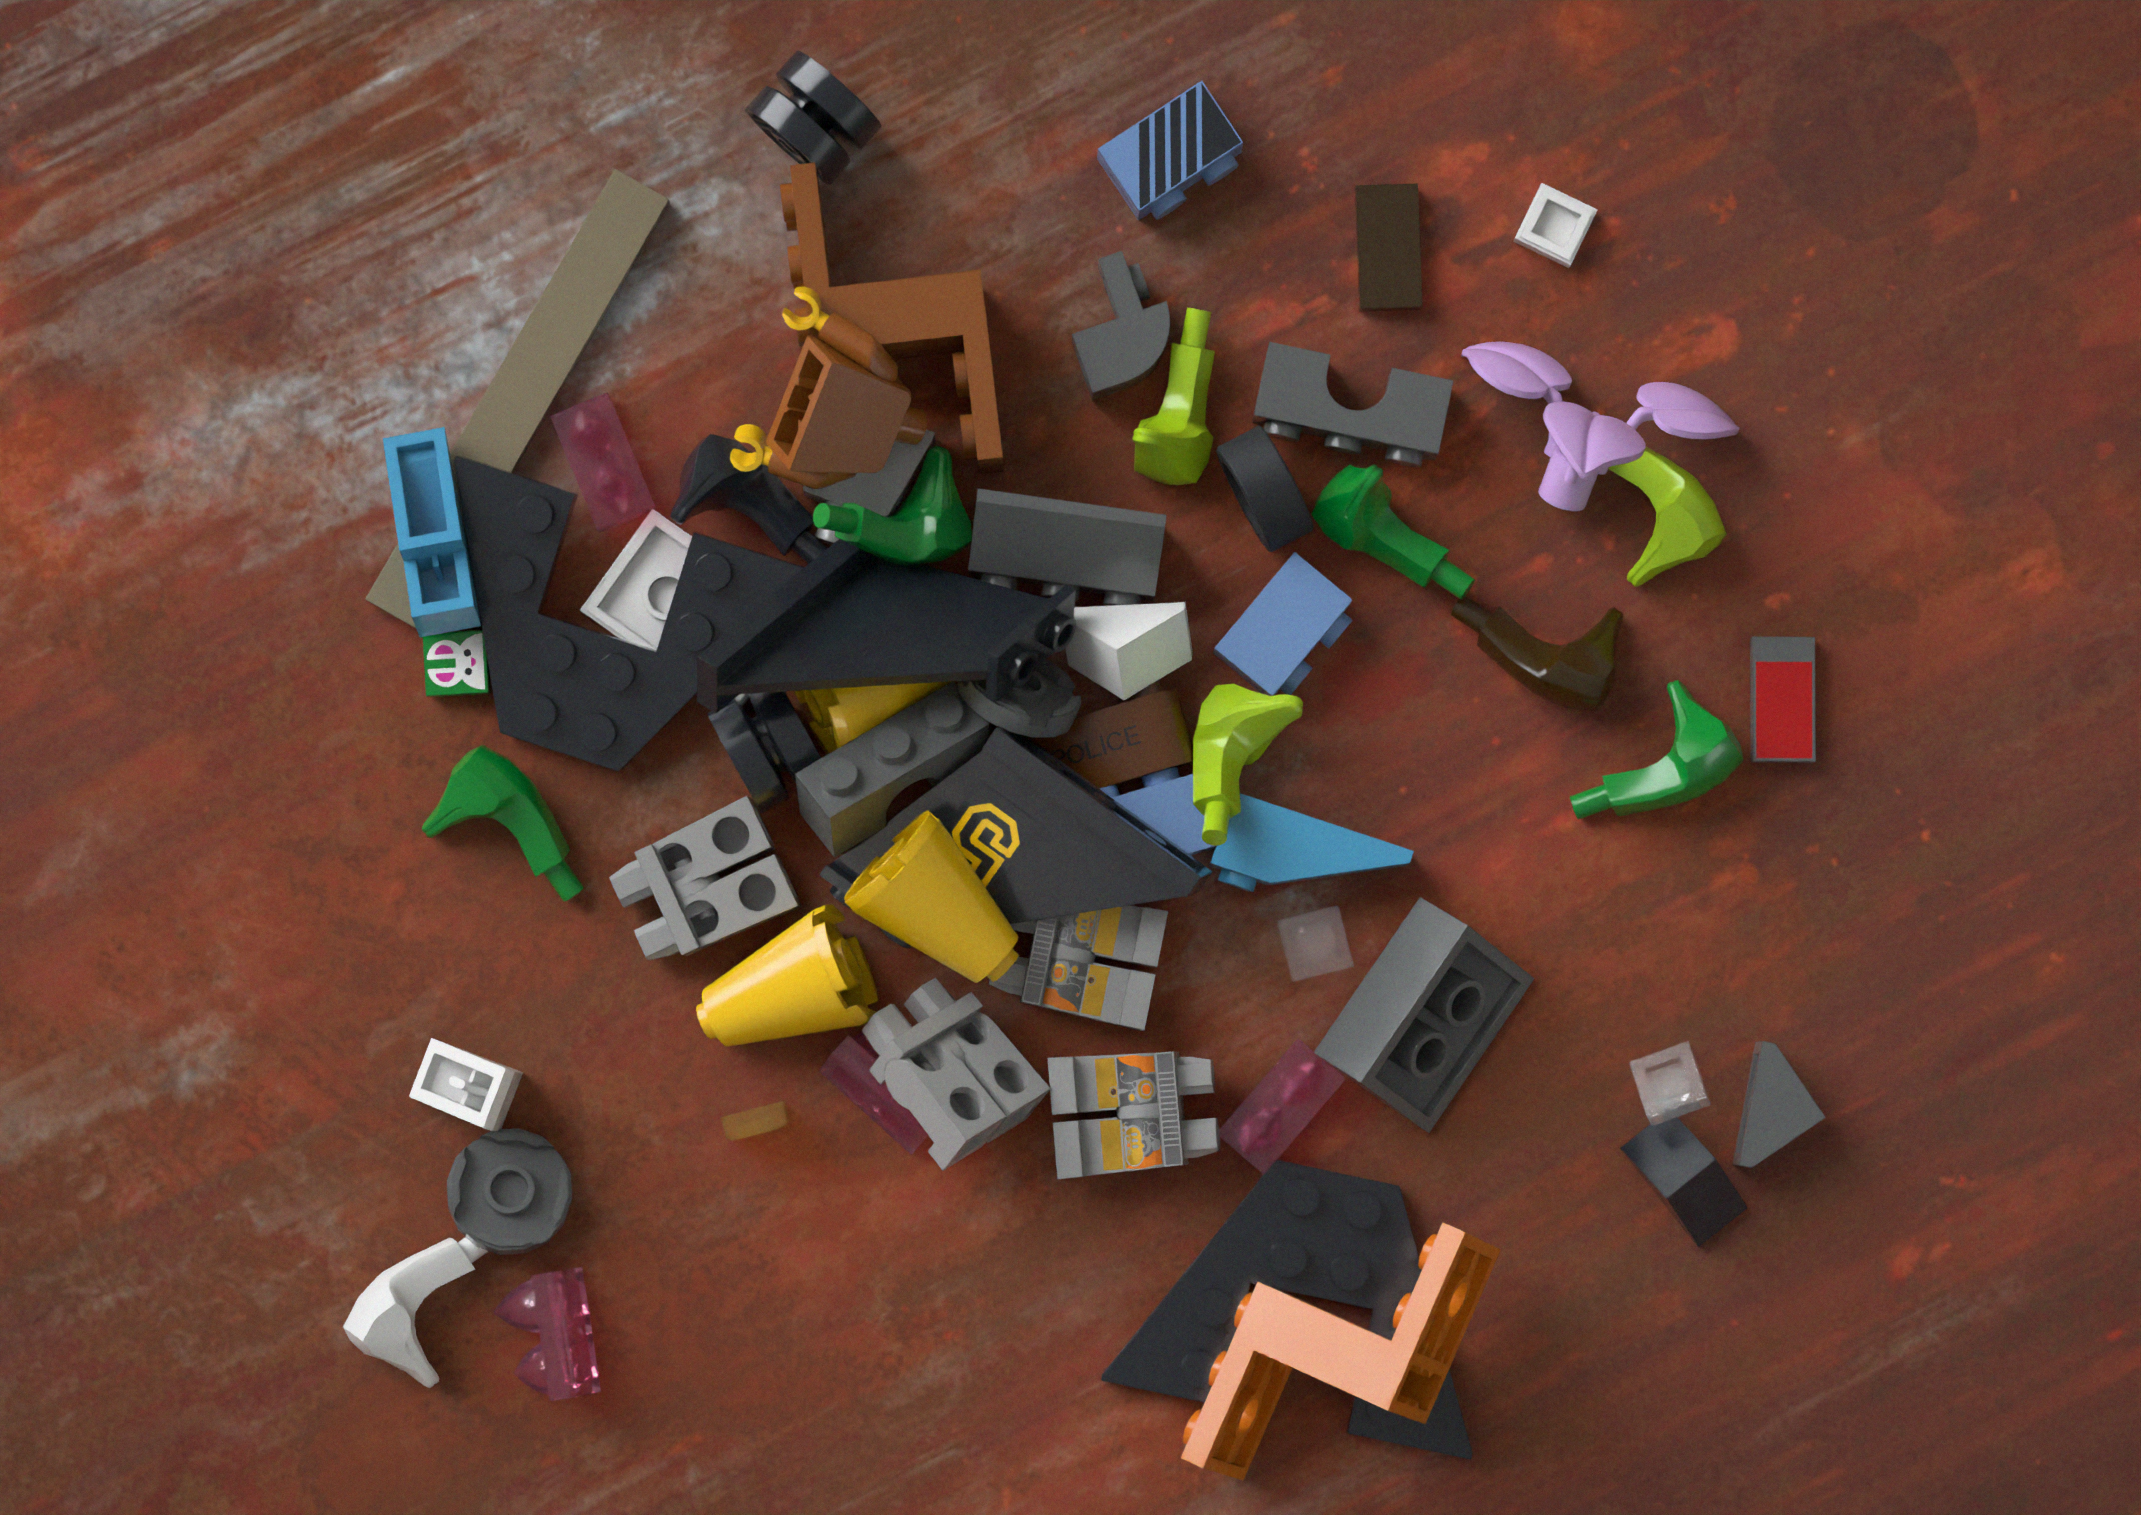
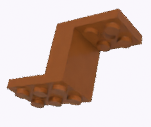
(904, 314)

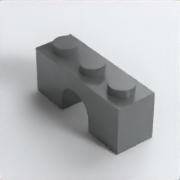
(1297, 401)
(852, 787)

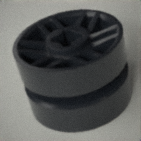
(813, 116)
(765, 745)

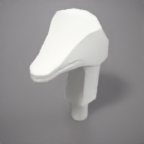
(385, 1312)

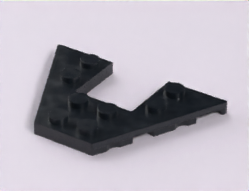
(570, 682)
(1308, 1237)

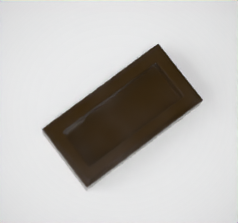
(1388, 247)

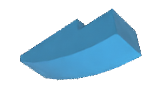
(431, 532)

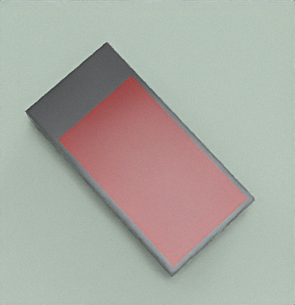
(1782, 700)

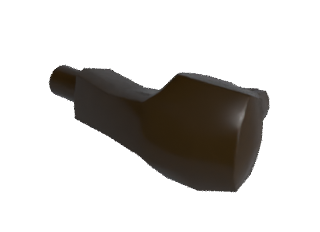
(1566, 674)

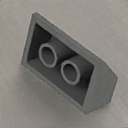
(1066, 544)
(1424, 1014)

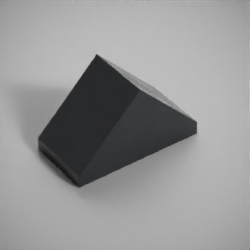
(1685, 1178)

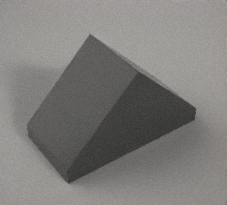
(1774, 1107)

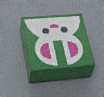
(456, 664)

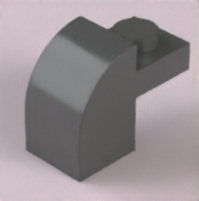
(1130, 346)

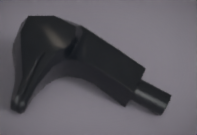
(714, 484)

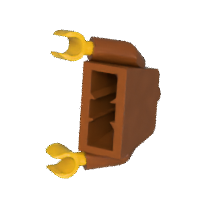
(837, 408)

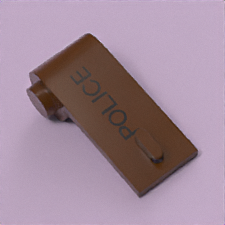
(1126, 739)

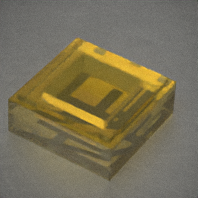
(756, 1121)

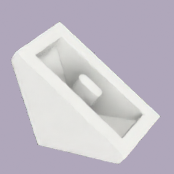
(1129, 644)
(465, 1085)

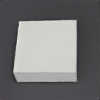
(1555, 225)

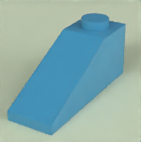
(1286, 846)

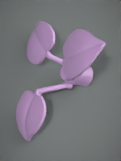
(1583, 440)

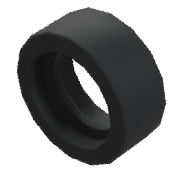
(1264, 488)

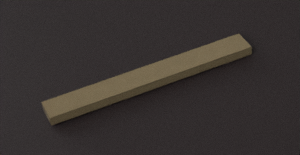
(547, 346)

